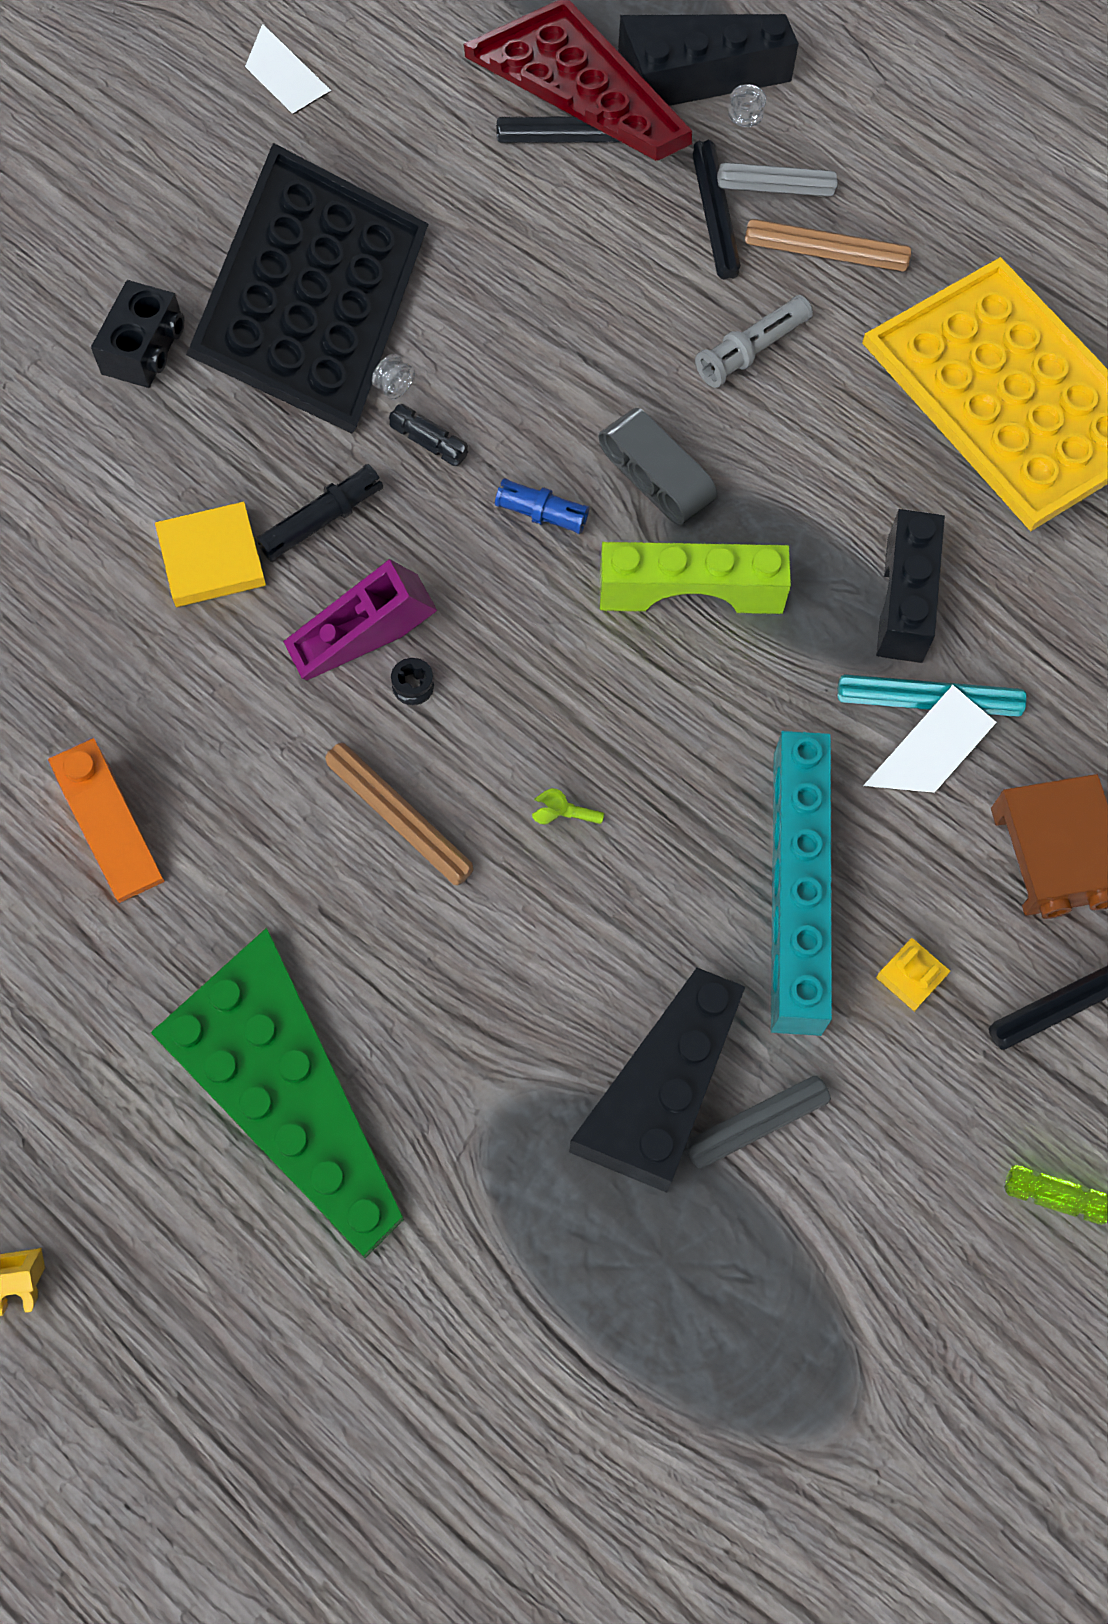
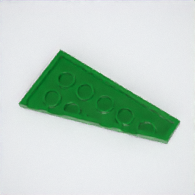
(266, 1068)

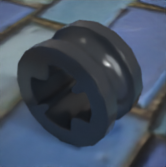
(404, 691)

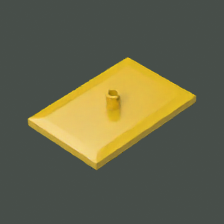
(1005, 389)

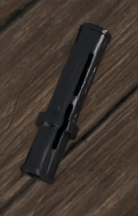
(335, 502)

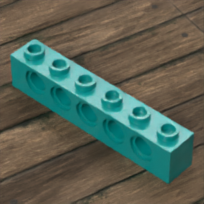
(801, 885)

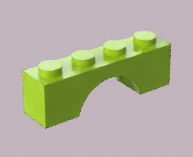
(741, 574)

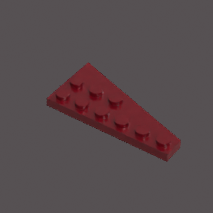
(578, 70)

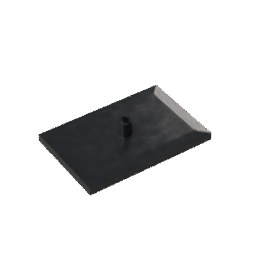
(309, 289)

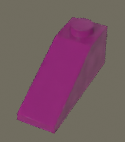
(361, 620)

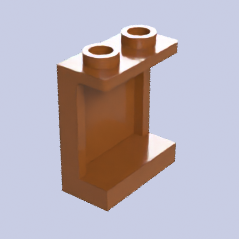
(1059, 843)

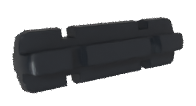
(428, 434)

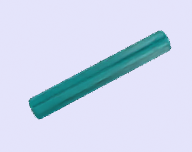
(927, 693)

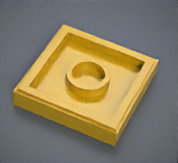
(209, 554)

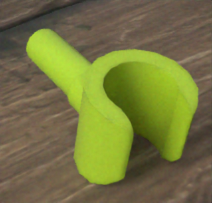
(559, 806)

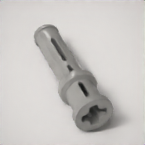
(741, 347)

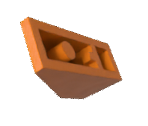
(106, 820)

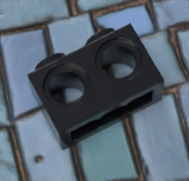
(138, 334)

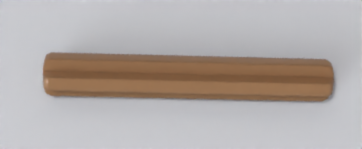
(828, 245)
(399, 814)

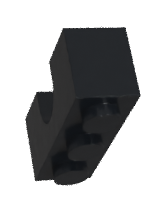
(913, 588)

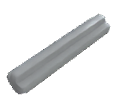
(777, 179)

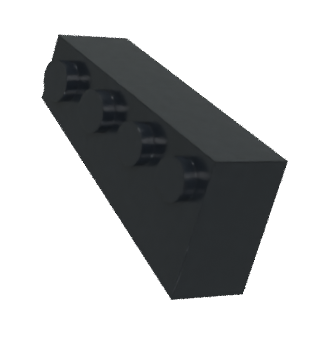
(708, 54)
(658, 1093)

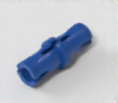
(542, 506)

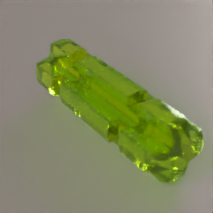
(1057, 1194)

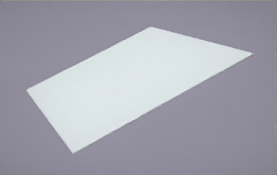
(283, 72)
(934, 745)

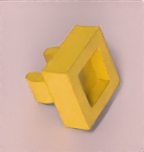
(913, 974)
(19, 1276)

